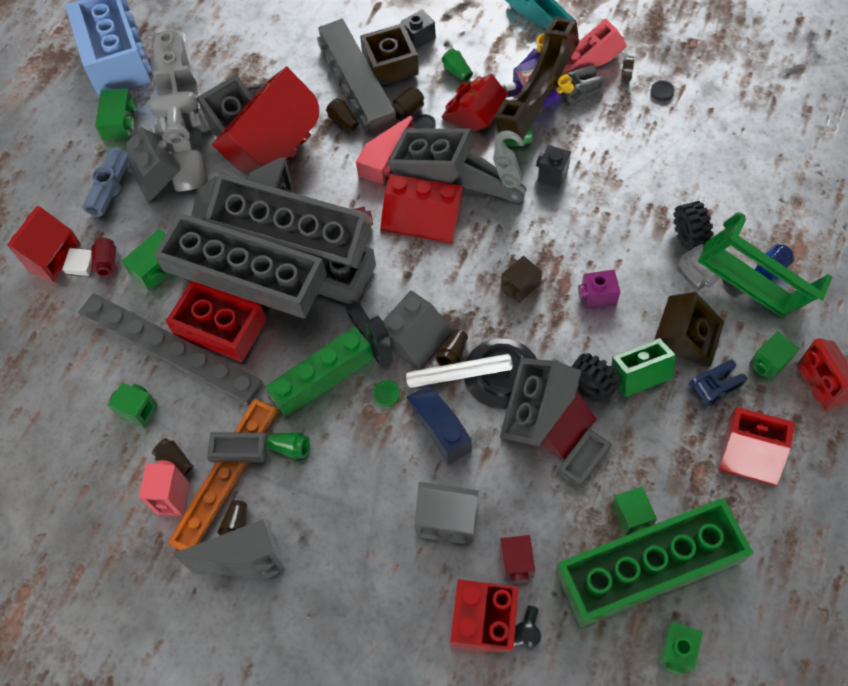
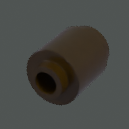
(408, 103)

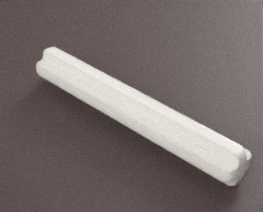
(459, 370)

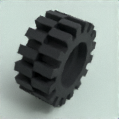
(692, 224)
(596, 378)

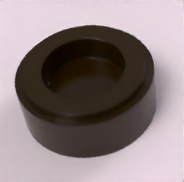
(627, 67)

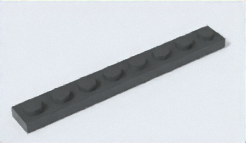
(171, 349)

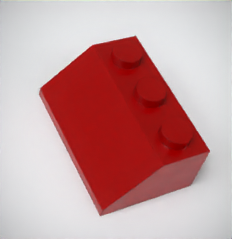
(421, 208)

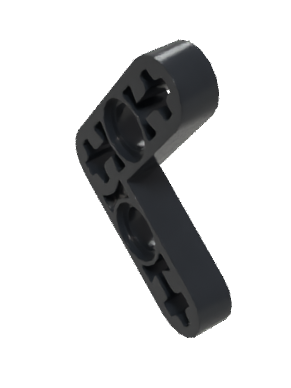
(373, 331)

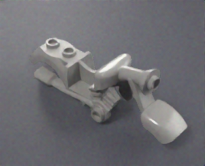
(177, 97)

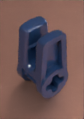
(709, 386)

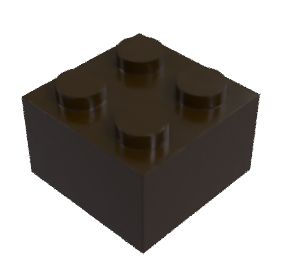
(390, 54)

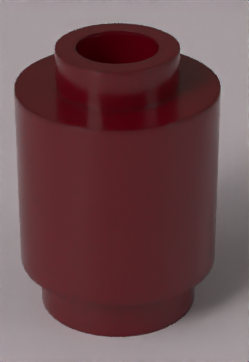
(103, 257)

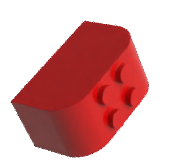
(270, 124)

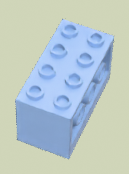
(109, 44)

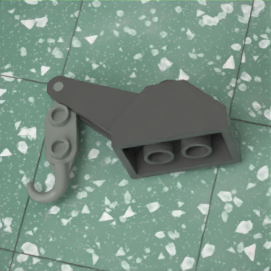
(447, 158)

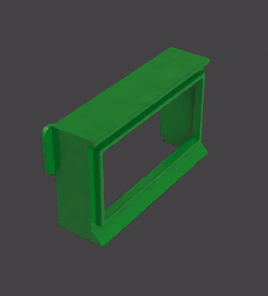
(752, 282)

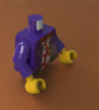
(524, 70)

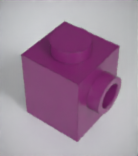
(599, 289)

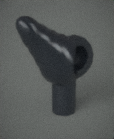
(526, 631)

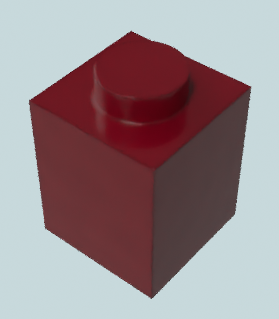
(517, 559)

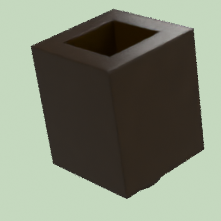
(520, 279)

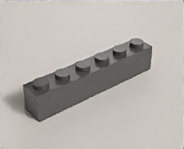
(356, 77)

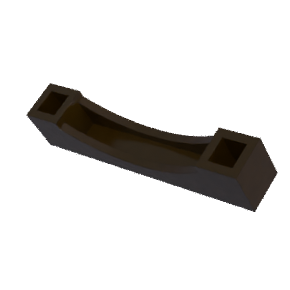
(558, 47)

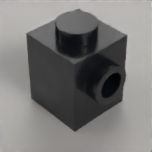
(420, 28)
(553, 165)

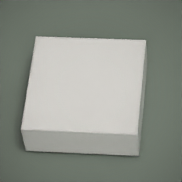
(78, 262)

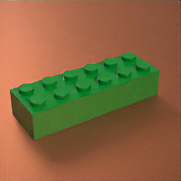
(652, 562)

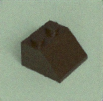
(690, 328)

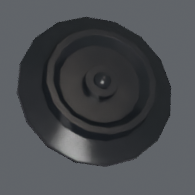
(496, 387)

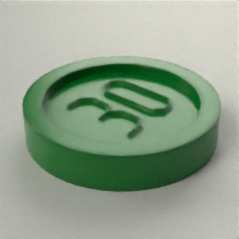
(386, 393)

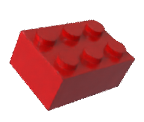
(216, 320)

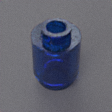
(779, 253)

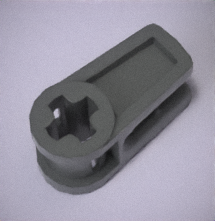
(584, 83)

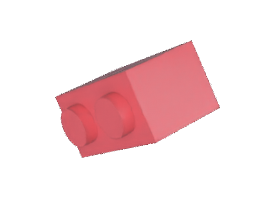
(164, 489)

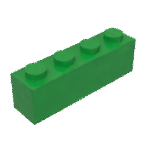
(319, 372)

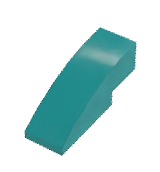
(539, 11)

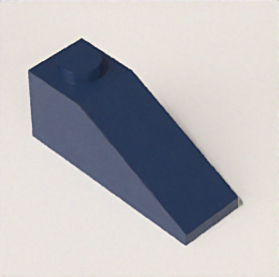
(441, 424)

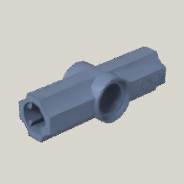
(106, 182)

